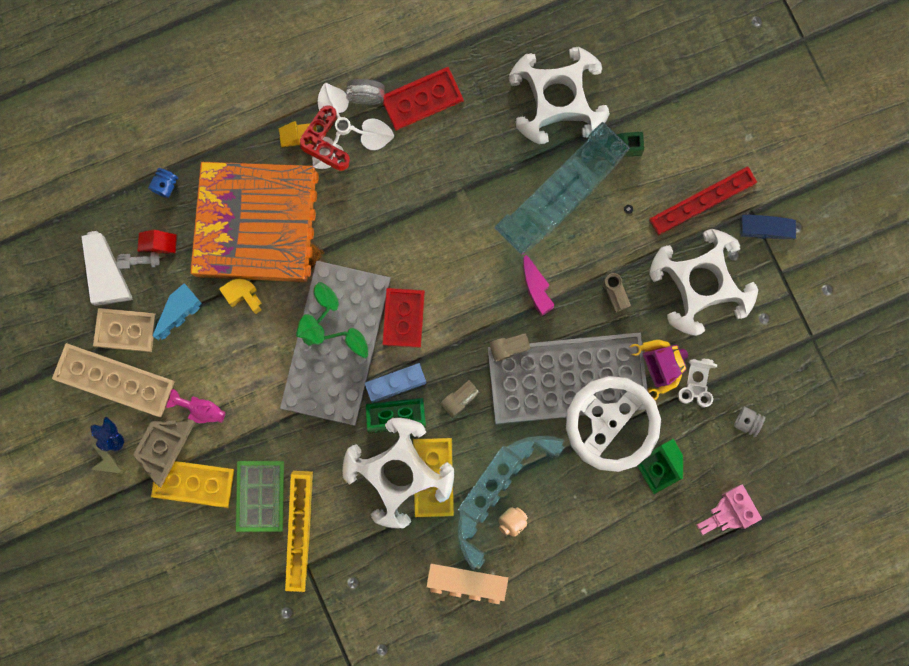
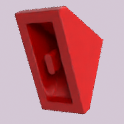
(157, 242)

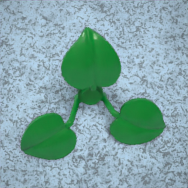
(314, 334)

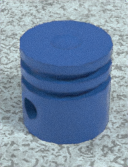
(165, 179)

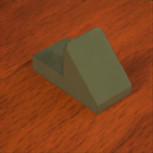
(108, 464)

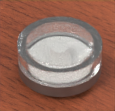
(365, 91)

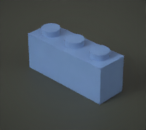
(395, 383)

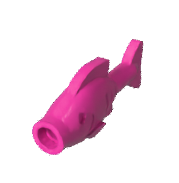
(201, 410)

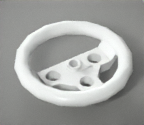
(585, 401)

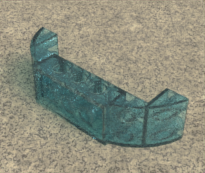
(563, 190)
(510, 458)

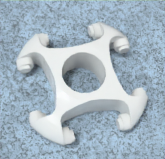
(570, 76)
(693, 301)
(392, 494)

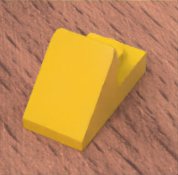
(291, 134)

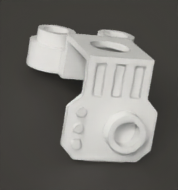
(698, 389)

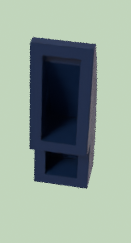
(767, 227)

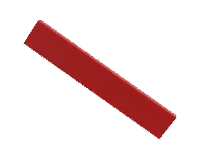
(703, 201)

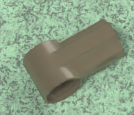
(616, 294)
(504, 348)
(456, 402)

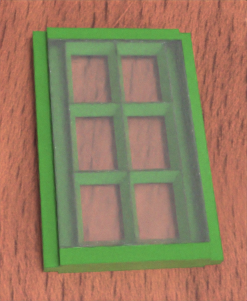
(260, 496)

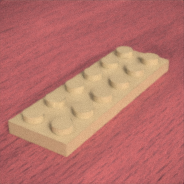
(113, 380)

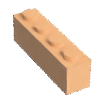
(467, 582)

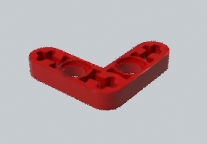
(316, 138)

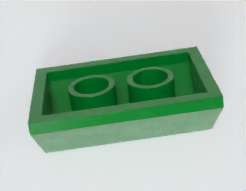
(380, 413)

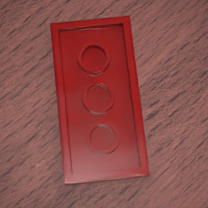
(422, 98)

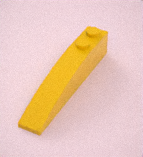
(298, 530)

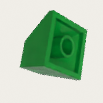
(663, 466)

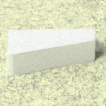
(103, 277)

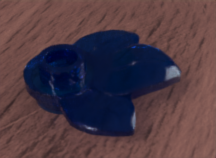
(107, 436)

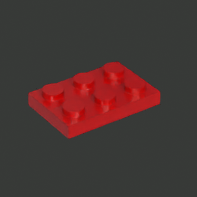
(403, 318)

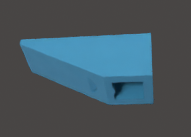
(178, 306)

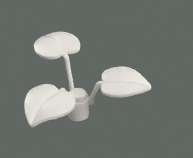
(374, 133)

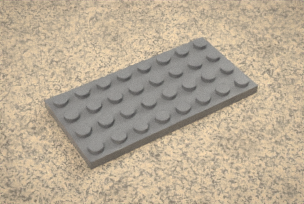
(549, 375)
(329, 376)

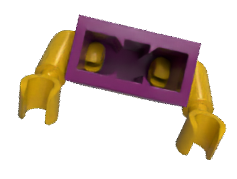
(664, 364)

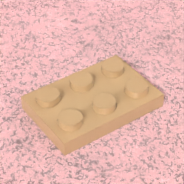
(124, 330)

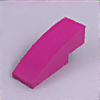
(536, 287)

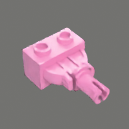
(735, 510)

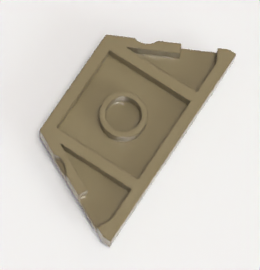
(161, 447)

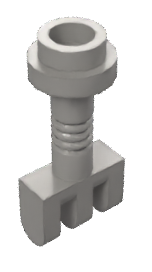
(126, 260)

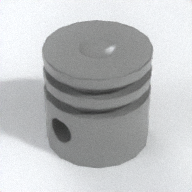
(753, 424)

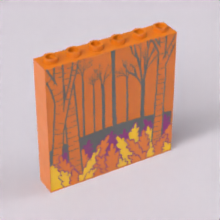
(254, 221)

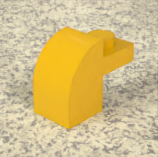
(241, 289)

